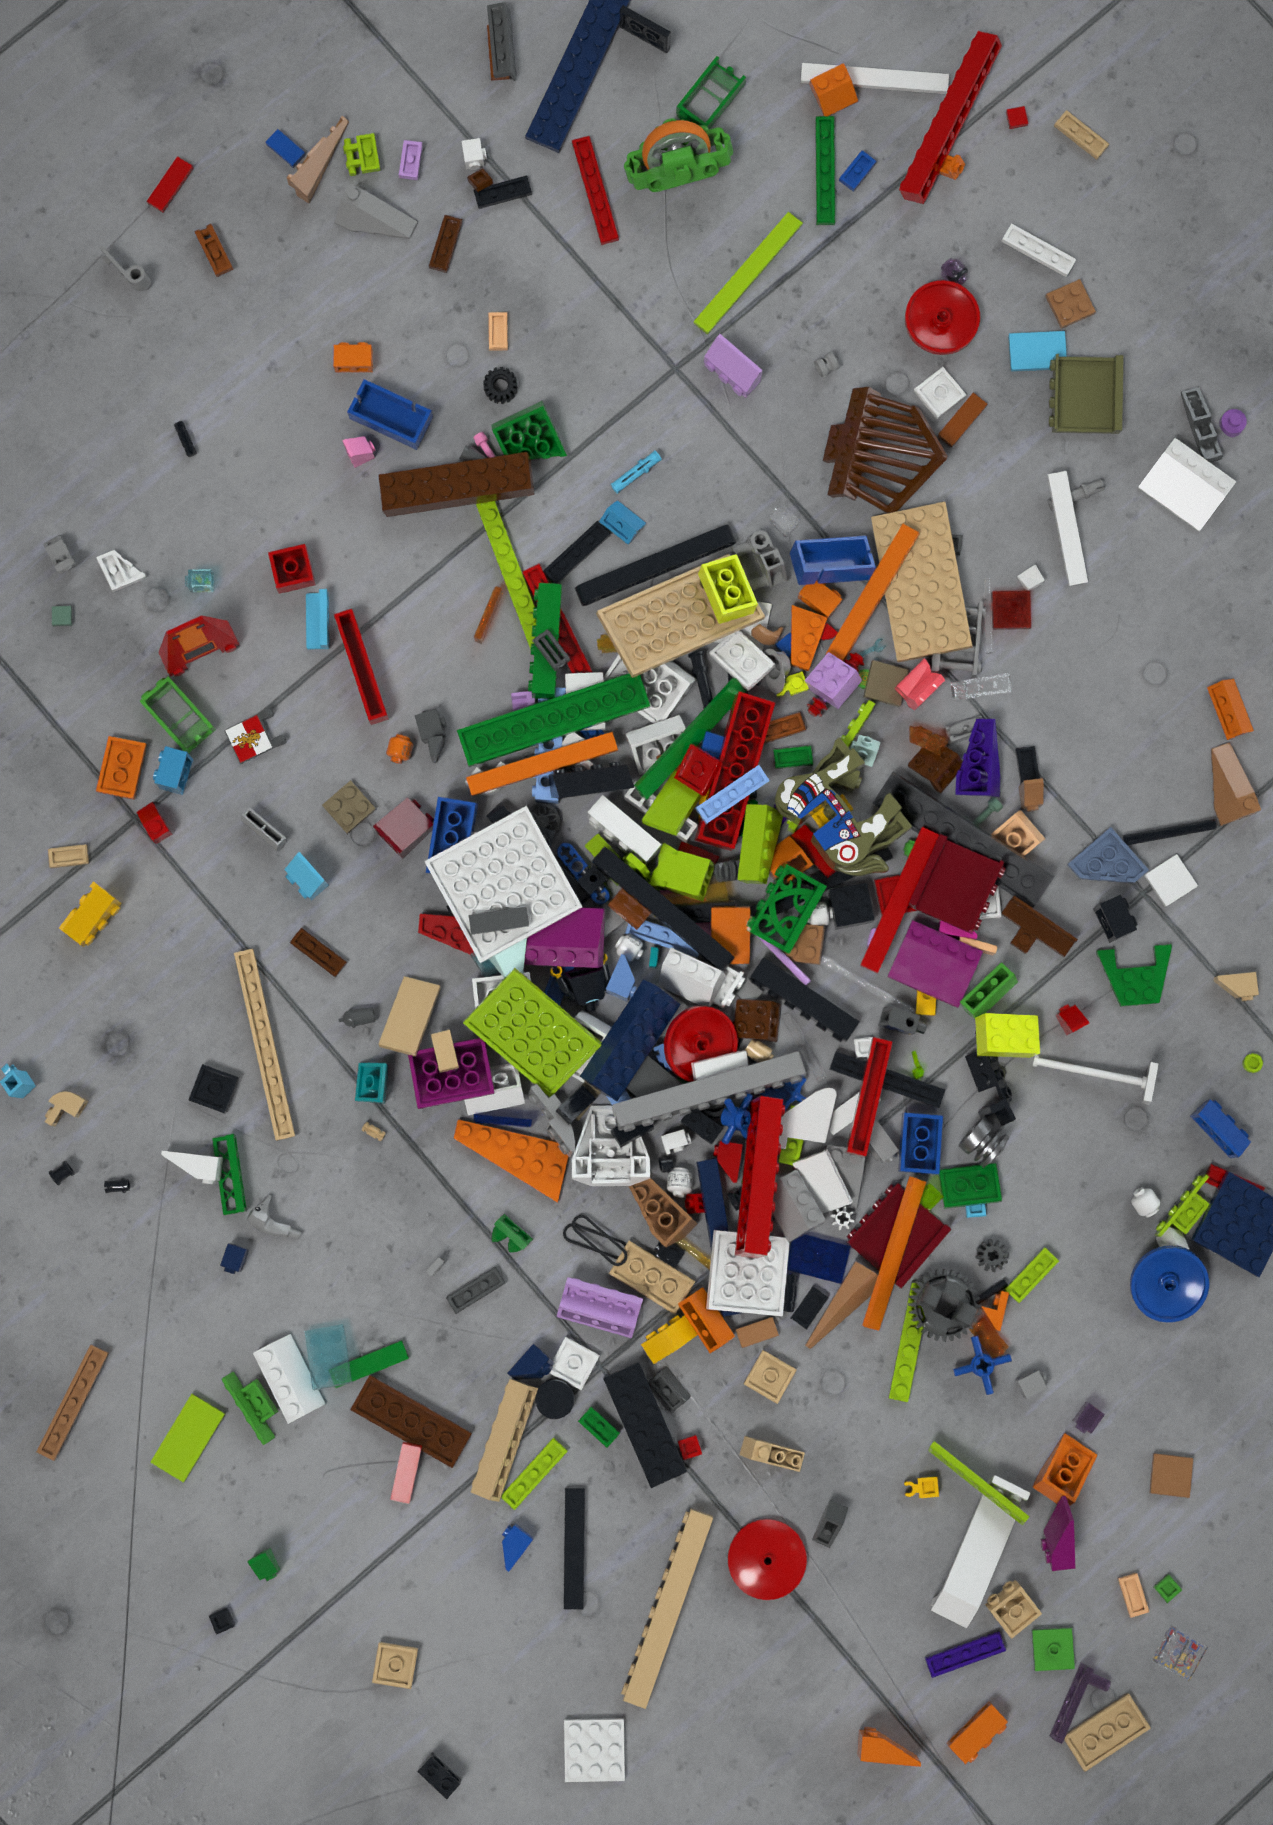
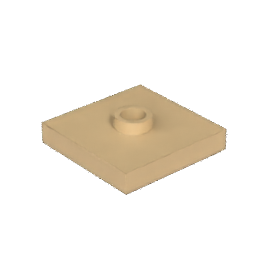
(770, 1376)
(395, 1665)

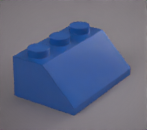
(1221, 1128)

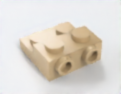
(1012, 1608)

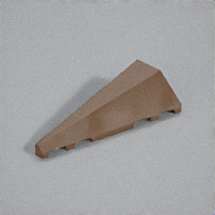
(313, 167)
(853, 1291)

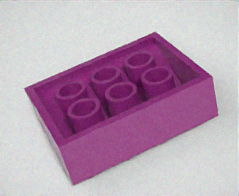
(570, 941)
(934, 964)
(467, 1082)

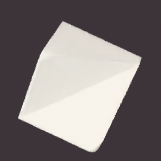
(1031, 578)

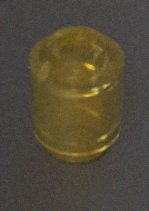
(605, 644)

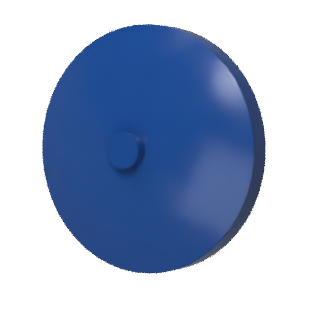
(1169, 1284)

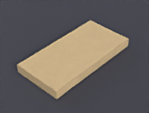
(409, 1016)
(652, 1277)
(1106, 1732)

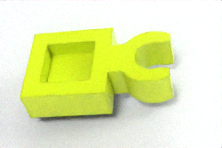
(794, 684)

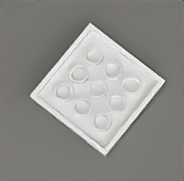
(747, 1282)

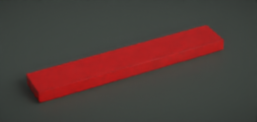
(595, 190)

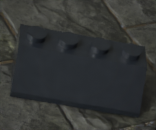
(590, 781)

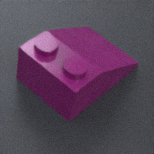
(1060, 1538)

